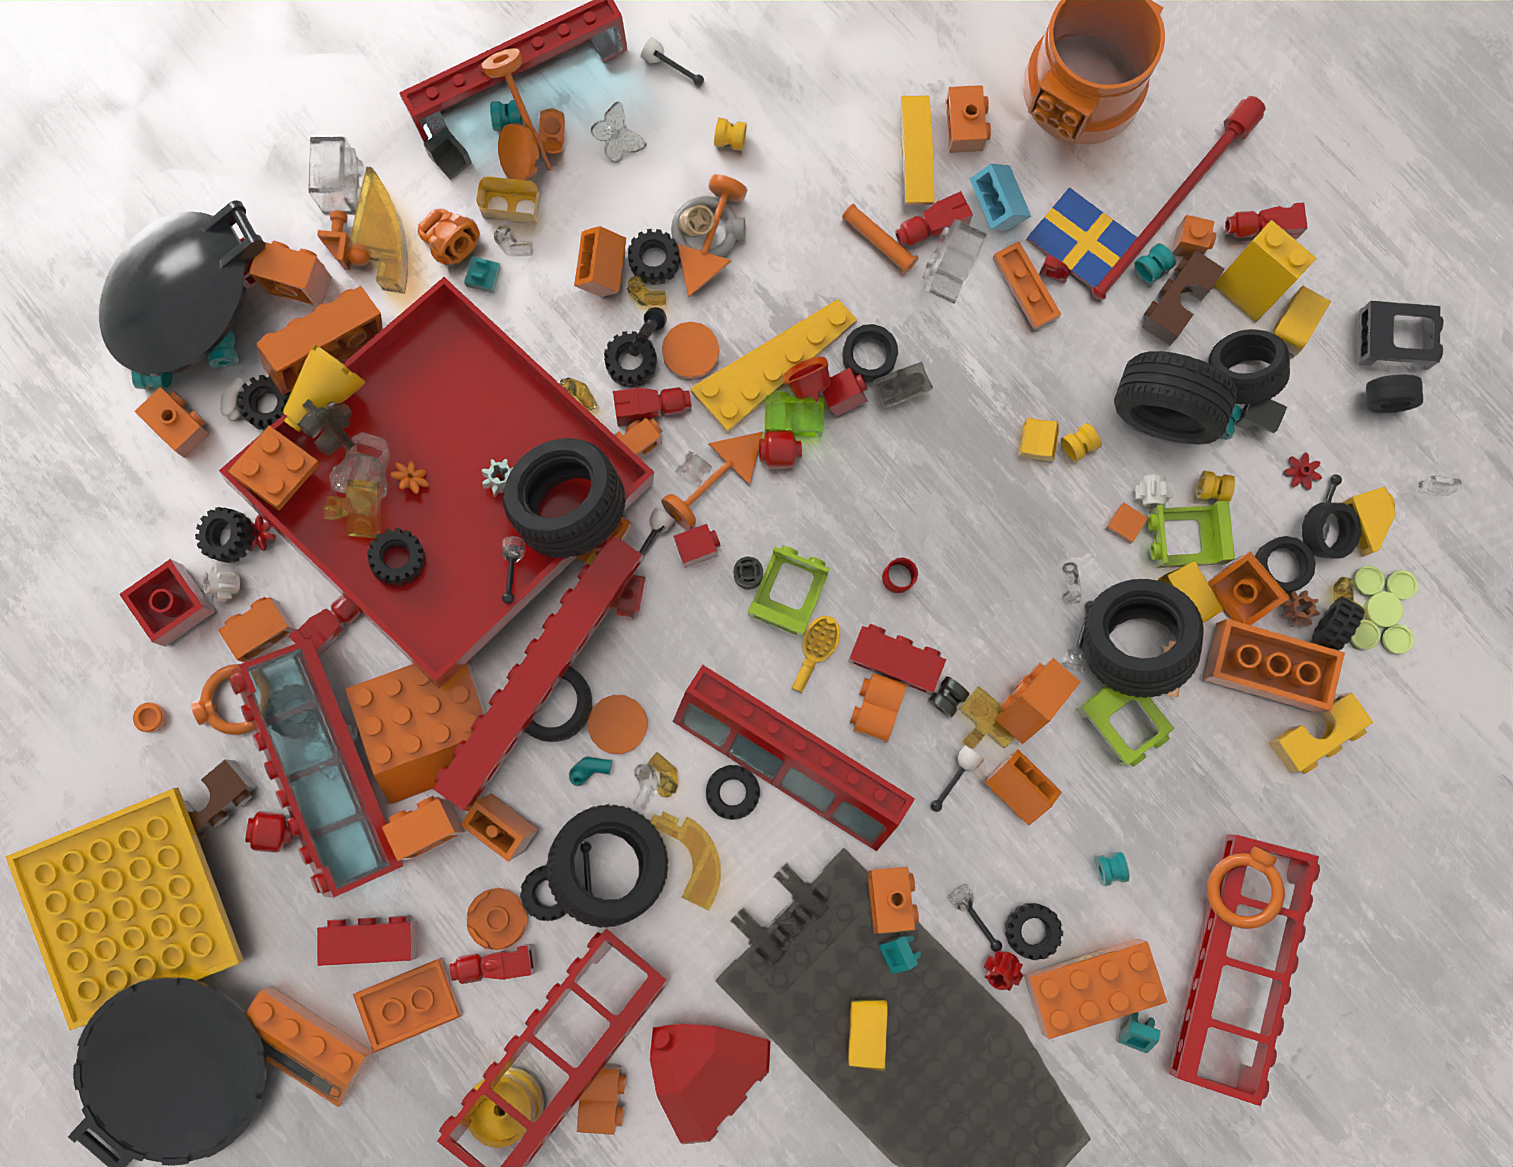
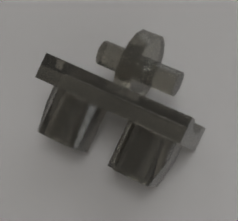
(902, 384)
(330, 423)

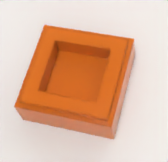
(1127, 523)

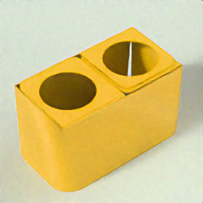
(506, 188)
(1300, 319)
(1193, 583)
(868, 1034)

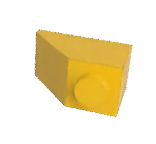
(1376, 515)

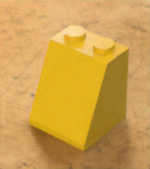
(1264, 271)

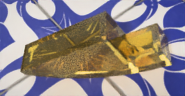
(380, 233)

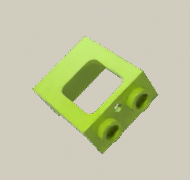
(1214, 533)
(780, 615)
(1106, 703)

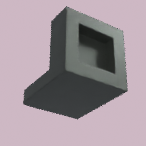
(447, 153)
(1264, 415)

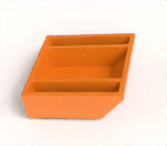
(414, 725)

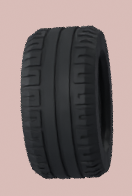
(1175, 397)
(545, 469)
(1151, 601)
(638, 834)

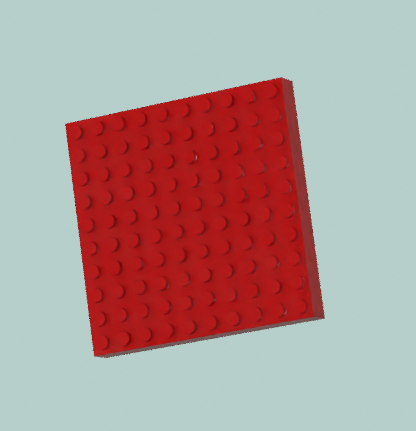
(450, 400)

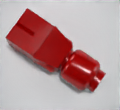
(934, 220)
(1249, 223)
(647, 403)
(326, 625)
(497, 965)

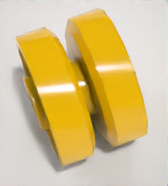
(495, 1126)

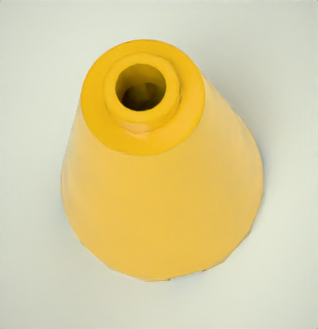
(322, 382)

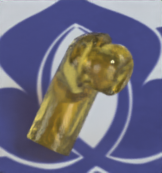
(1344, 588)
(668, 775)

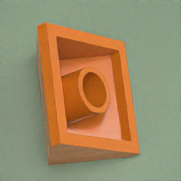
(1247, 590)

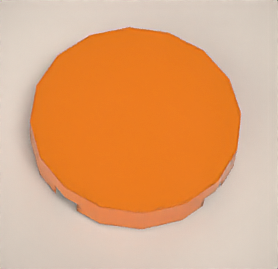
(518, 152)
(690, 350)
(617, 724)
(496, 919)

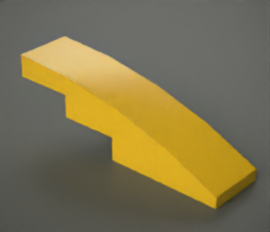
(917, 150)

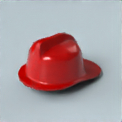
(808, 378)

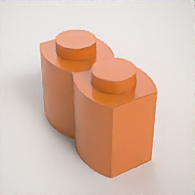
(878, 707)
(599, 1103)

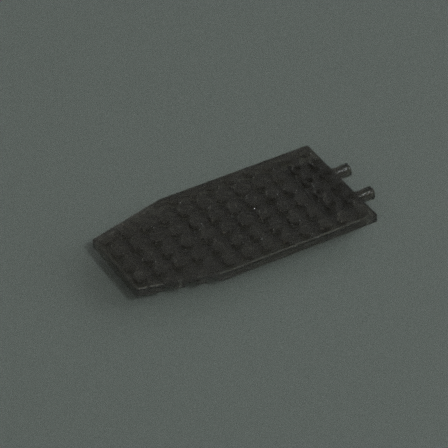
(957, 1065)

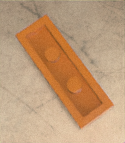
(1026, 285)

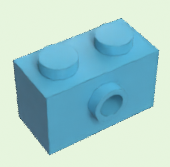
(1000, 197)

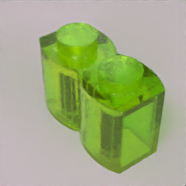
(788, 413)

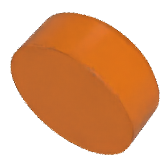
(149, 717)

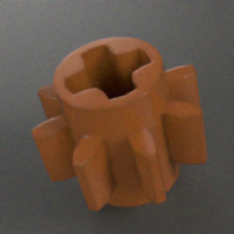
(1308, 606)

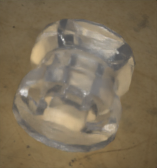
(693, 469)

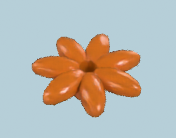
(409, 477)

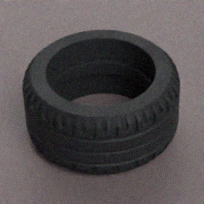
(1258, 346)
(578, 719)

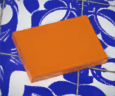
(407, 1005)

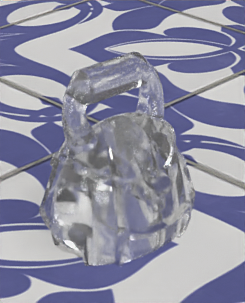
(361, 465)

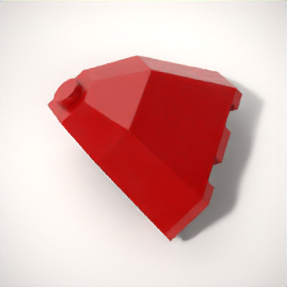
(704, 1075)

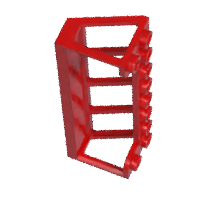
(1197, 1018)
(579, 1078)

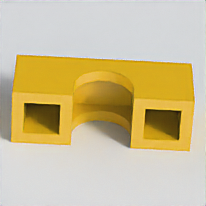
(1301, 750)

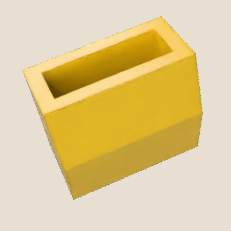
(1039, 439)

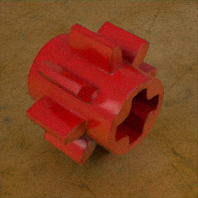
(1003, 970)

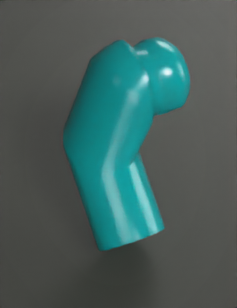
(587, 767)

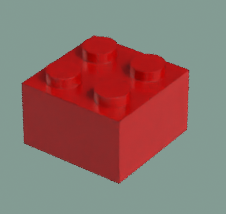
(167, 603)

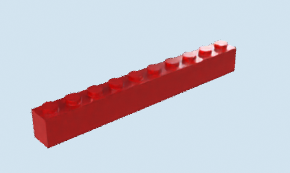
(538, 673)

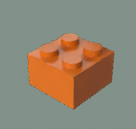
(291, 274)
(1036, 699)
(422, 829)

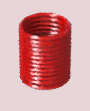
(909, 565)

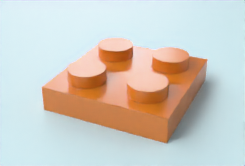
(273, 468)

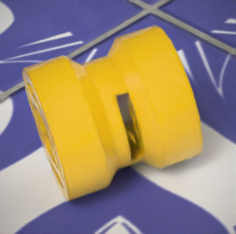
(731, 134)
(1081, 442)
(1215, 486)

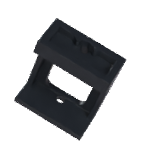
(1377, 334)

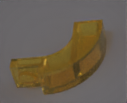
(705, 858)

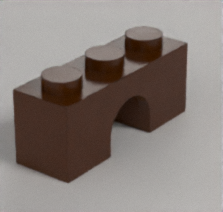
(1195, 278)
(227, 788)

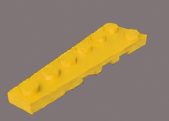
(744, 384)

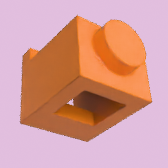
(641, 436)

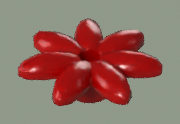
(1300, 474)
(261, 533)

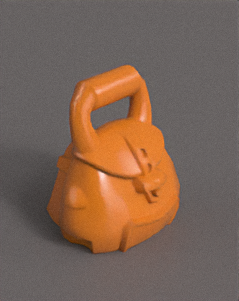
(451, 237)

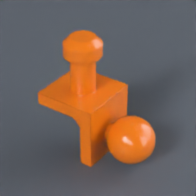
(337, 242)

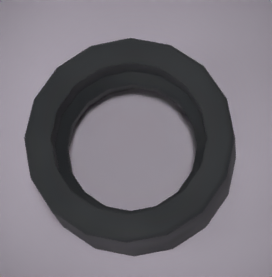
(875, 332)
(1348, 534)
(1302, 552)

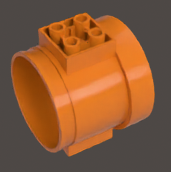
(1083, 109)

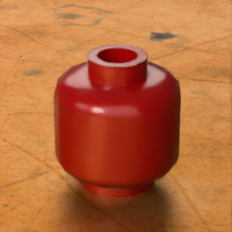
(779, 449)
(267, 832)

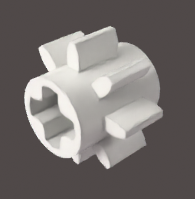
(1154, 491)
(221, 582)

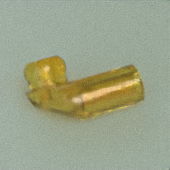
(643, 295)
(579, 390)

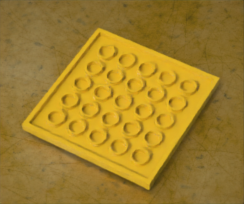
(123, 904)

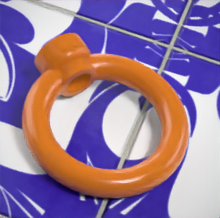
(206, 711)
(1260, 861)

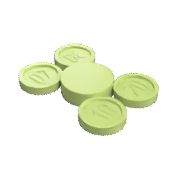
(1384, 609)

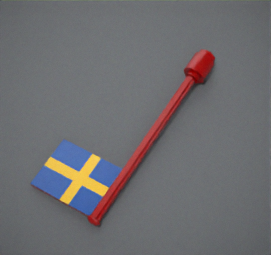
(1101, 248)

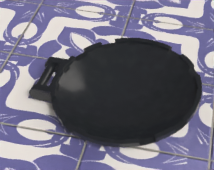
(177, 289)
(167, 1073)

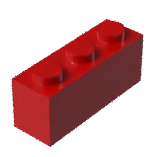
(897, 659)
(367, 941)

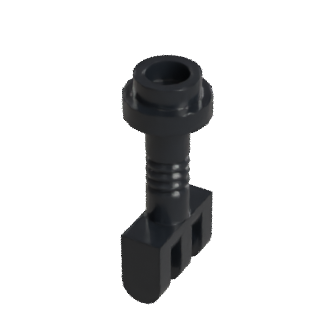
(654, 319)

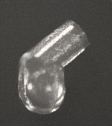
(510, 245)
(1073, 584)
(648, 784)

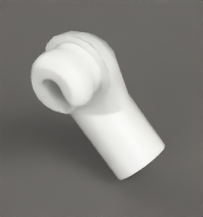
(229, 400)

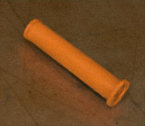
(880, 238)

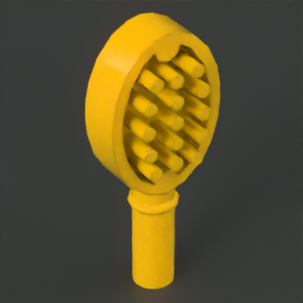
(817, 646)

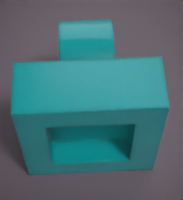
(482, 274)
(899, 954)
(1138, 1035)

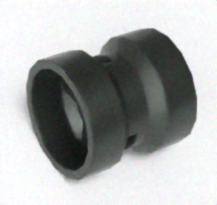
(749, 577)
(949, 696)

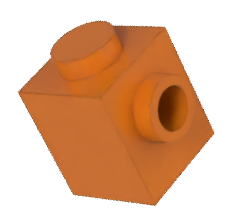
(1193, 235)

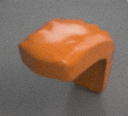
(552, 130)

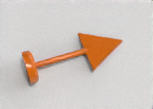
(501, 65)
(700, 265)
(738, 454)

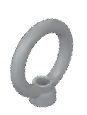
(734, 225)

